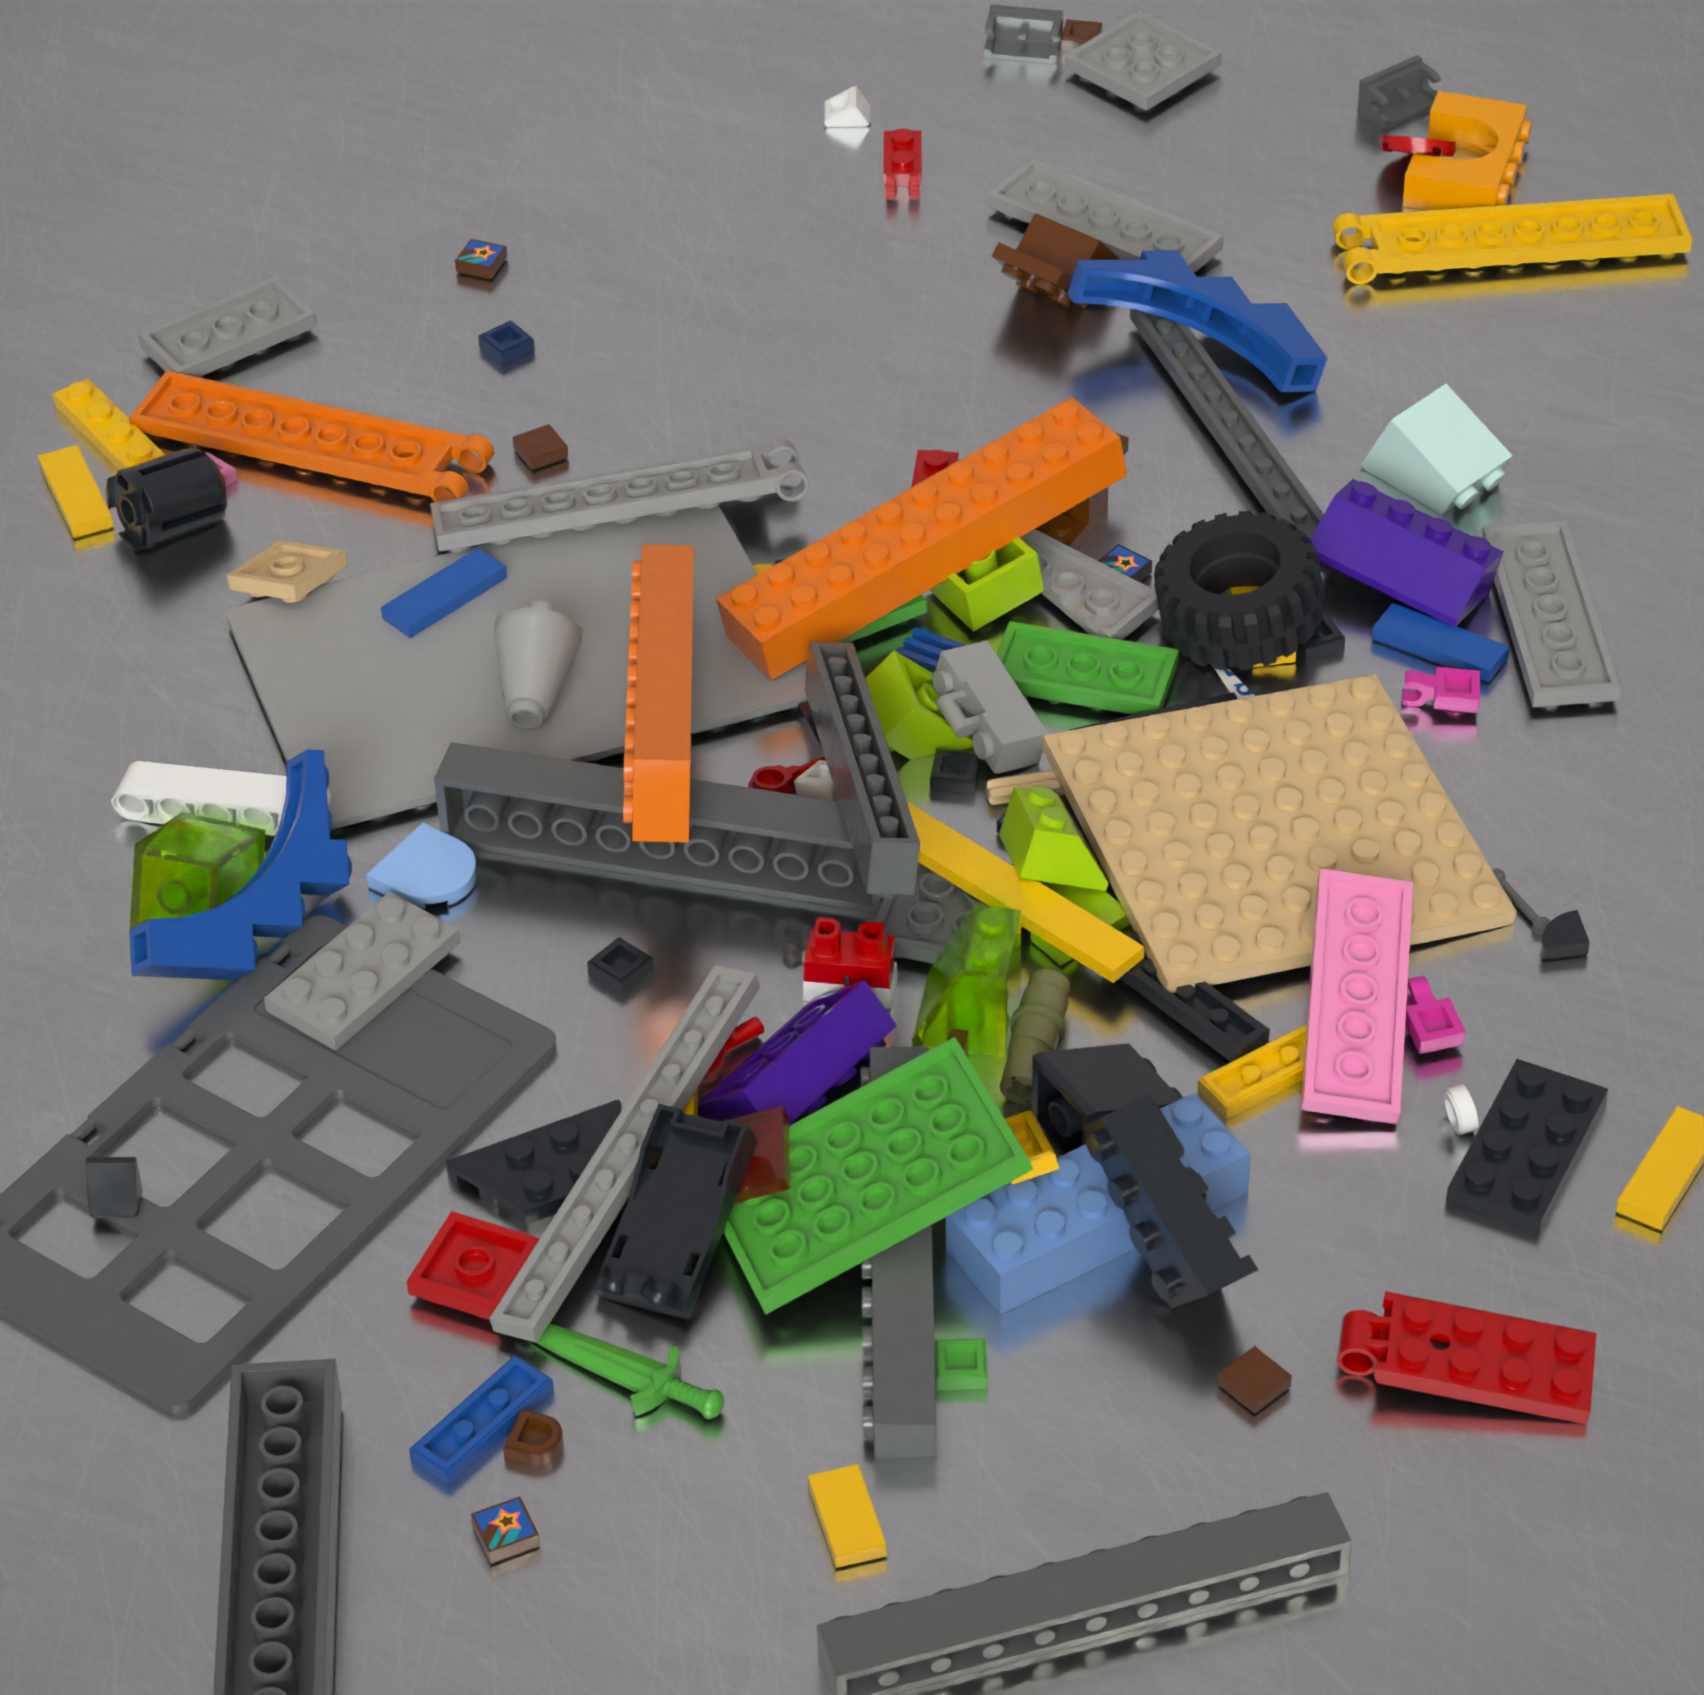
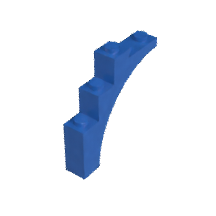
(1216, 306)
(299, 861)

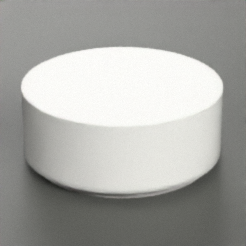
(1460, 1109)

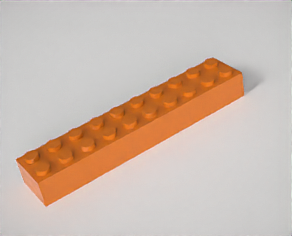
(922, 537)
(659, 695)

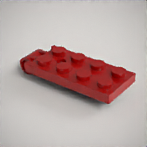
(1486, 1360)

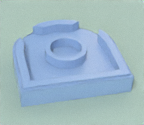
(426, 869)

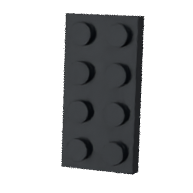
(1527, 1145)

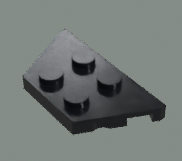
(539, 1167)

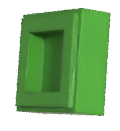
(961, 1364)

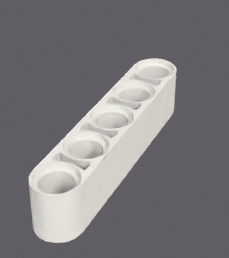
(162, 791)

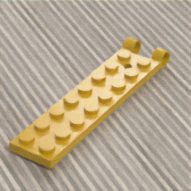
(1512, 235)

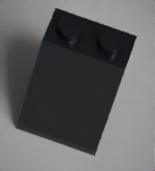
(1087, 1084)

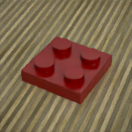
(470, 1264)

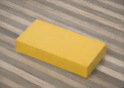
(847, 1516)

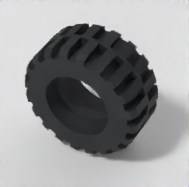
(1248, 625)

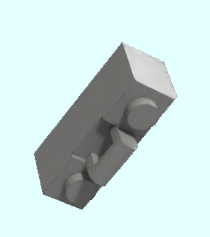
(986, 703)

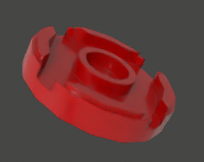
(1417, 145)

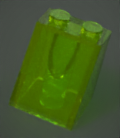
(192, 866)
(974, 983)

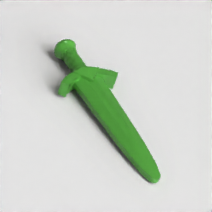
(647, 1377)

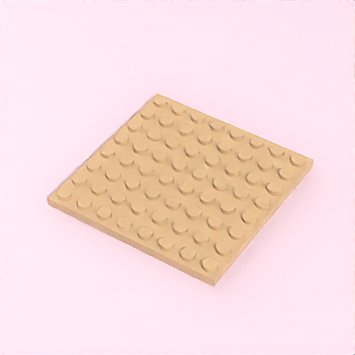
(1235, 805)

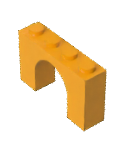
(1475, 124)

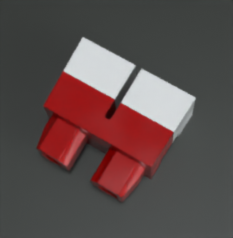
(844, 958)

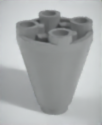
(533, 659)

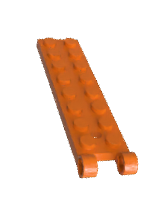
(311, 435)

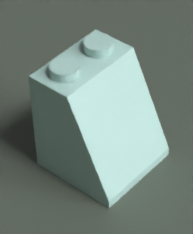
(1438, 453)

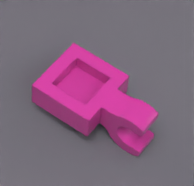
(1449, 688)
(1430, 1021)

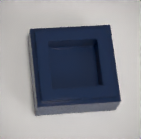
(506, 342)

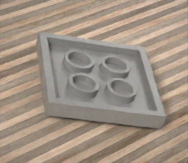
(1143, 60)

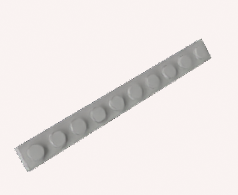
(609, 1175)

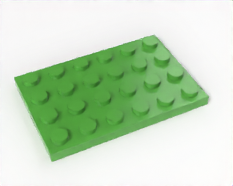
(875, 1174)

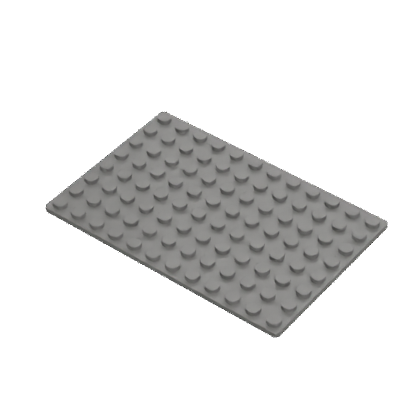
(395, 703)

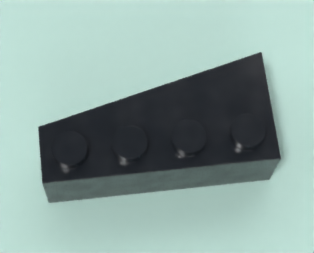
(1164, 1204)

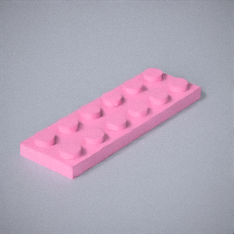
(1357, 996)

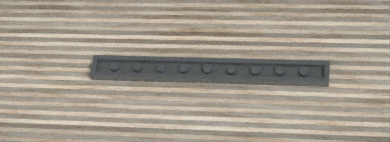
(1229, 421)

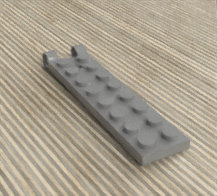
(615, 497)

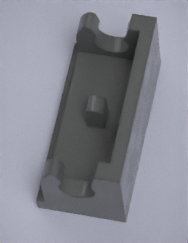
(1023, 34)
(1397, 93)

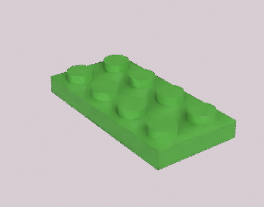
(1087, 668)

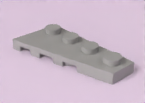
(1090, 591)

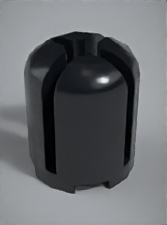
(167, 498)

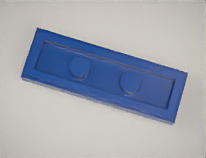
(444, 592)
(1439, 641)
(480, 1420)

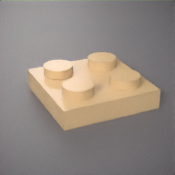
(287, 570)

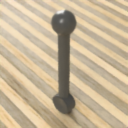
(1539, 923)

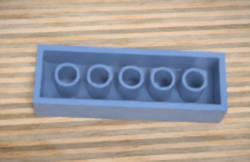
(1064, 1221)

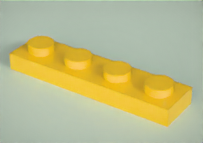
(105, 425)

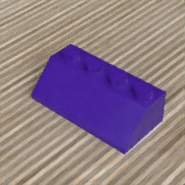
(1405, 552)
(804, 1057)

